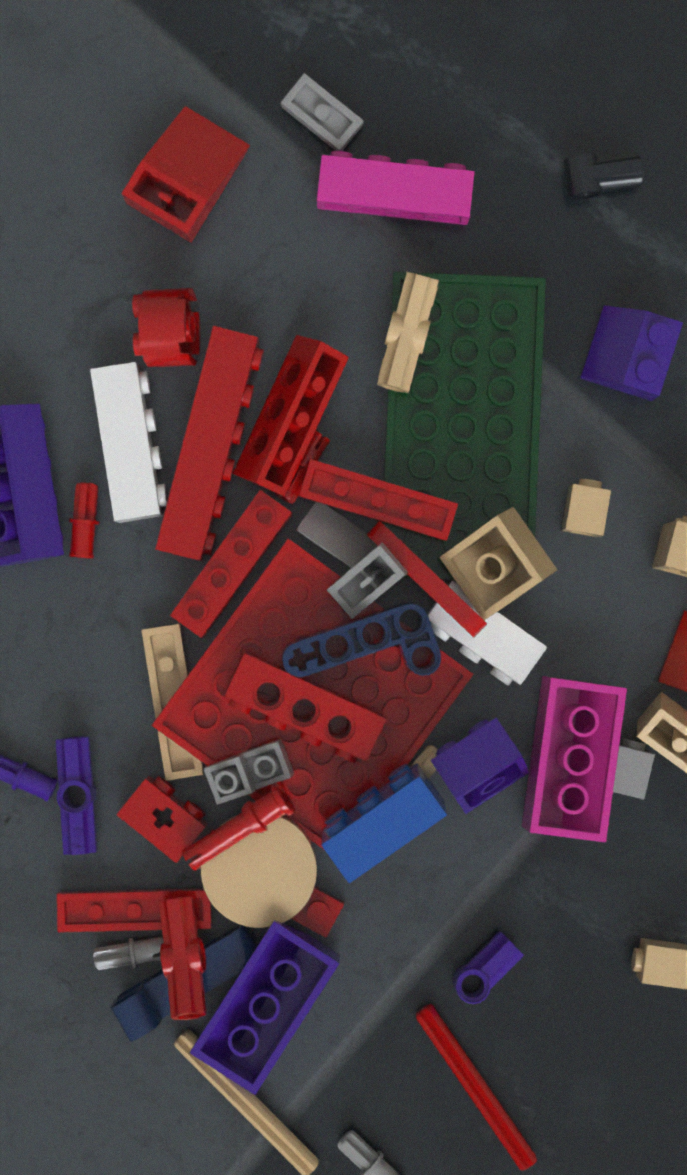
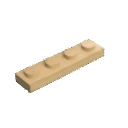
(166, 673)

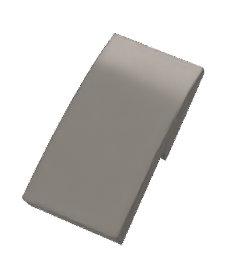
(249, 771)

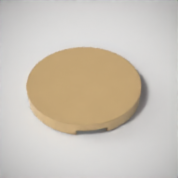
(263, 876)

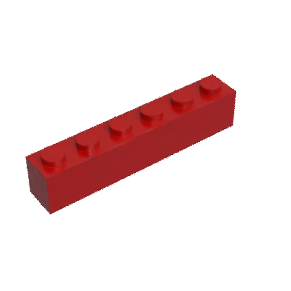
(208, 444)

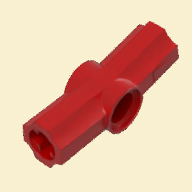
(182, 958)

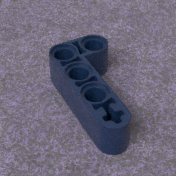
(357, 647)
(147, 1002)

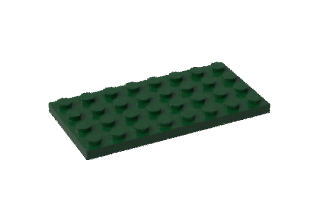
(471, 407)

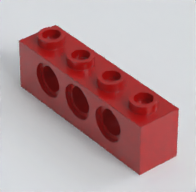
(290, 414)
(231, 564)
(363, 722)

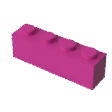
(395, 188)

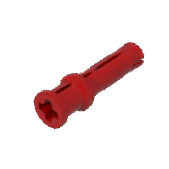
(254, 818)

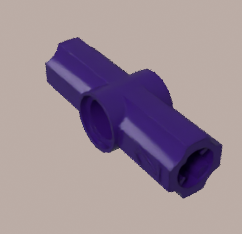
(77, 821)

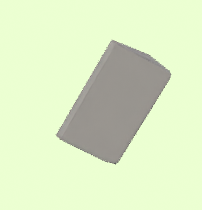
(335, 535)

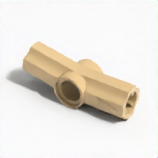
(407, 332)

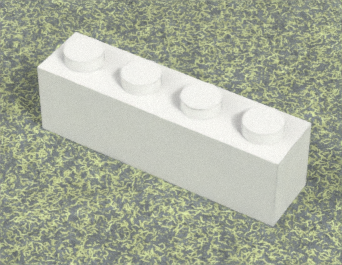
(128, 443)

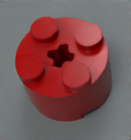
(166, 327)

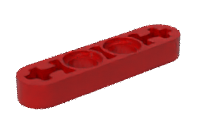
(428, 580)

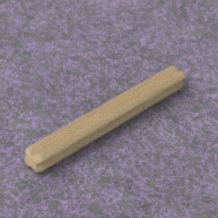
(252, 1110)

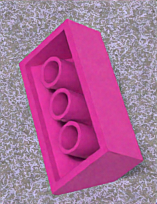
(574, 759)

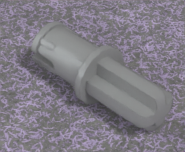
(128, 953)
(364, 1156)

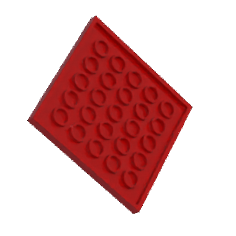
(282, 607)

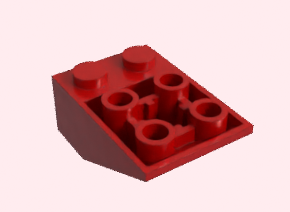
(185, 173)

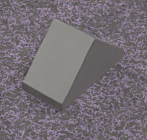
(367, 580)

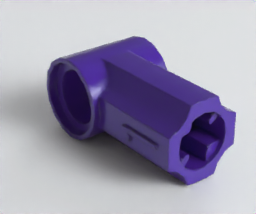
(490, 965)

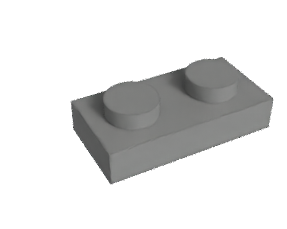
(322, 113)

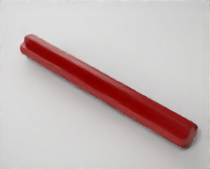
(476, 1087)

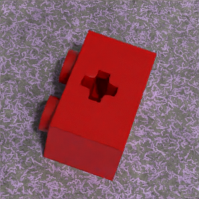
(168, 837)

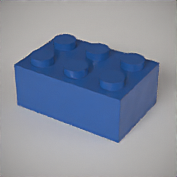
(382, 821)

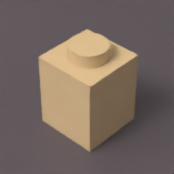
(586, 508)
(661, 963)

